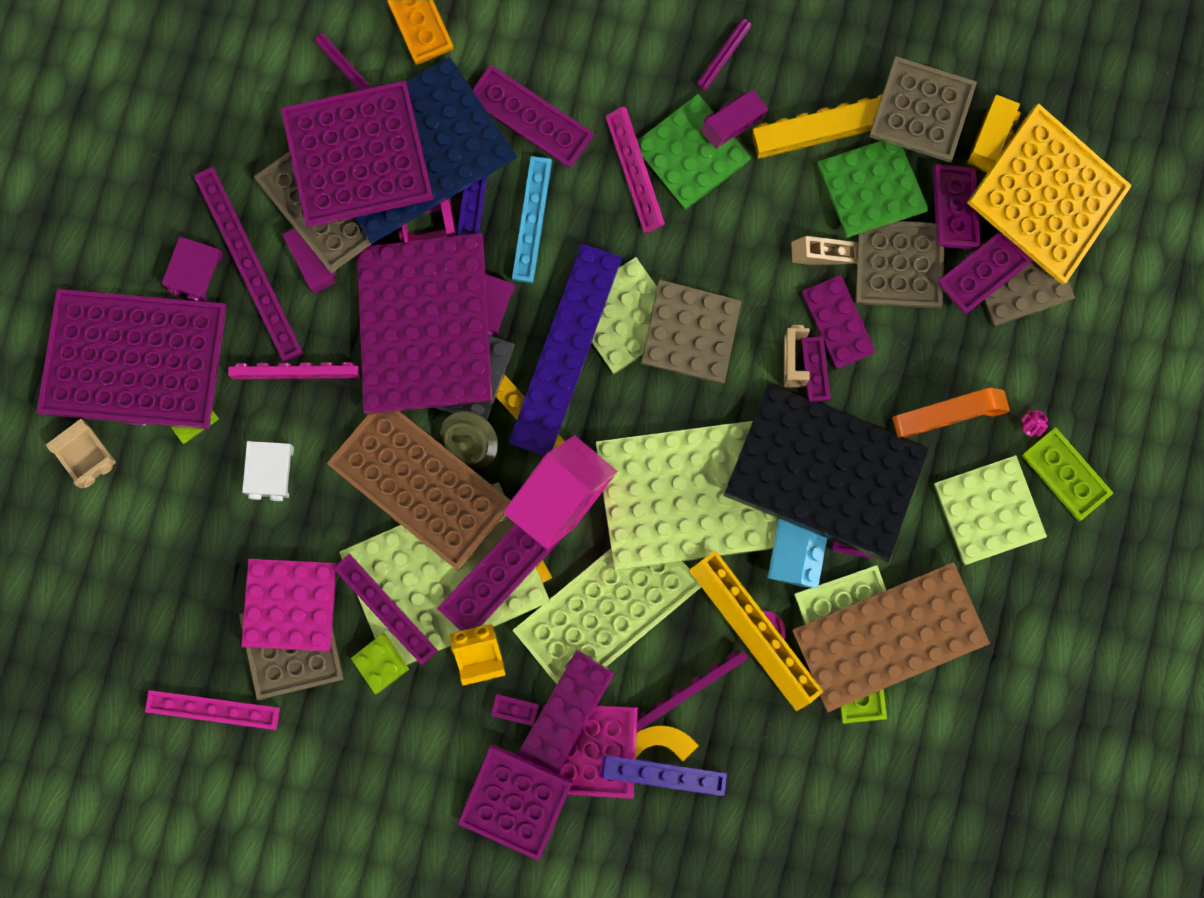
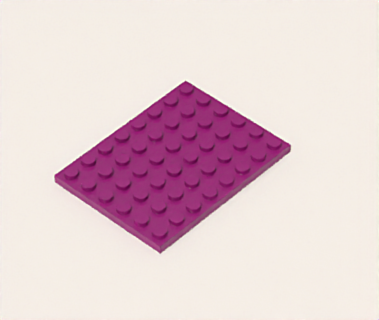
(424, 324)
(132, 359)

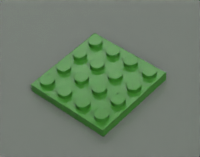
(686, 158)
(872, 187)

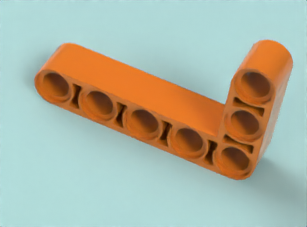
(982, 402)

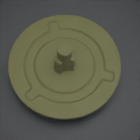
(470, 439)

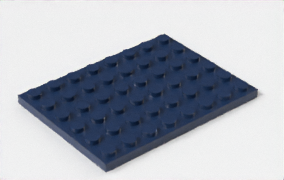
(456, 142)

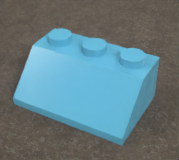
(797, 556)

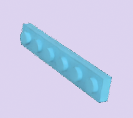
(532, 219)

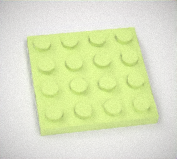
(626, 317)
(989, 510)
(839, 594)

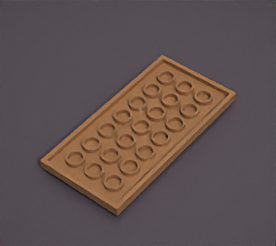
(420, 485)
(890, 637)

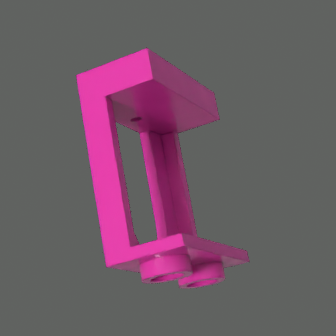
(449, 231)

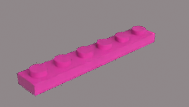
(635, 170)
(286, 371)
(212, 710)

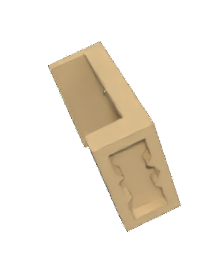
(794, 378)

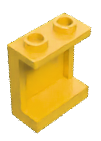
(477, 654)

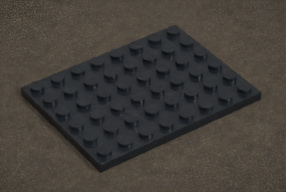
(827, 472)

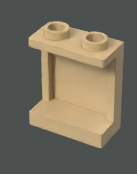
(81, 453)

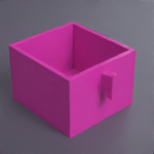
(560, 492)

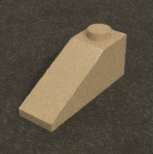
(823, 251)

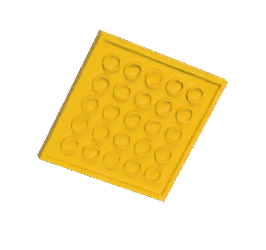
(1049, 194)

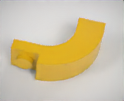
(666, 736)

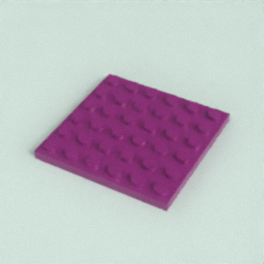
(356, 154)

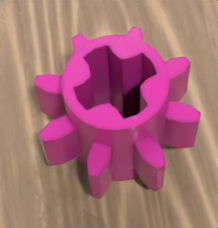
(1034, 423)

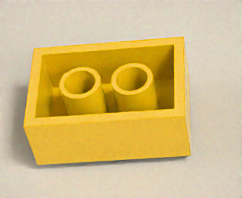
(994, 133)

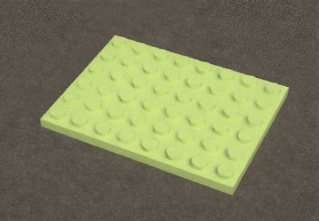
(671, 499)
(423, 580)

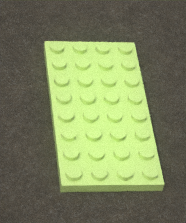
(604, 612)

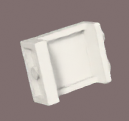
(267, 470)

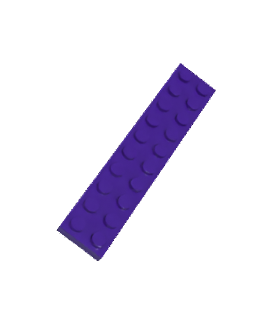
(565, 350)

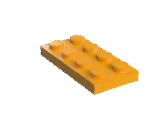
(421, 28)

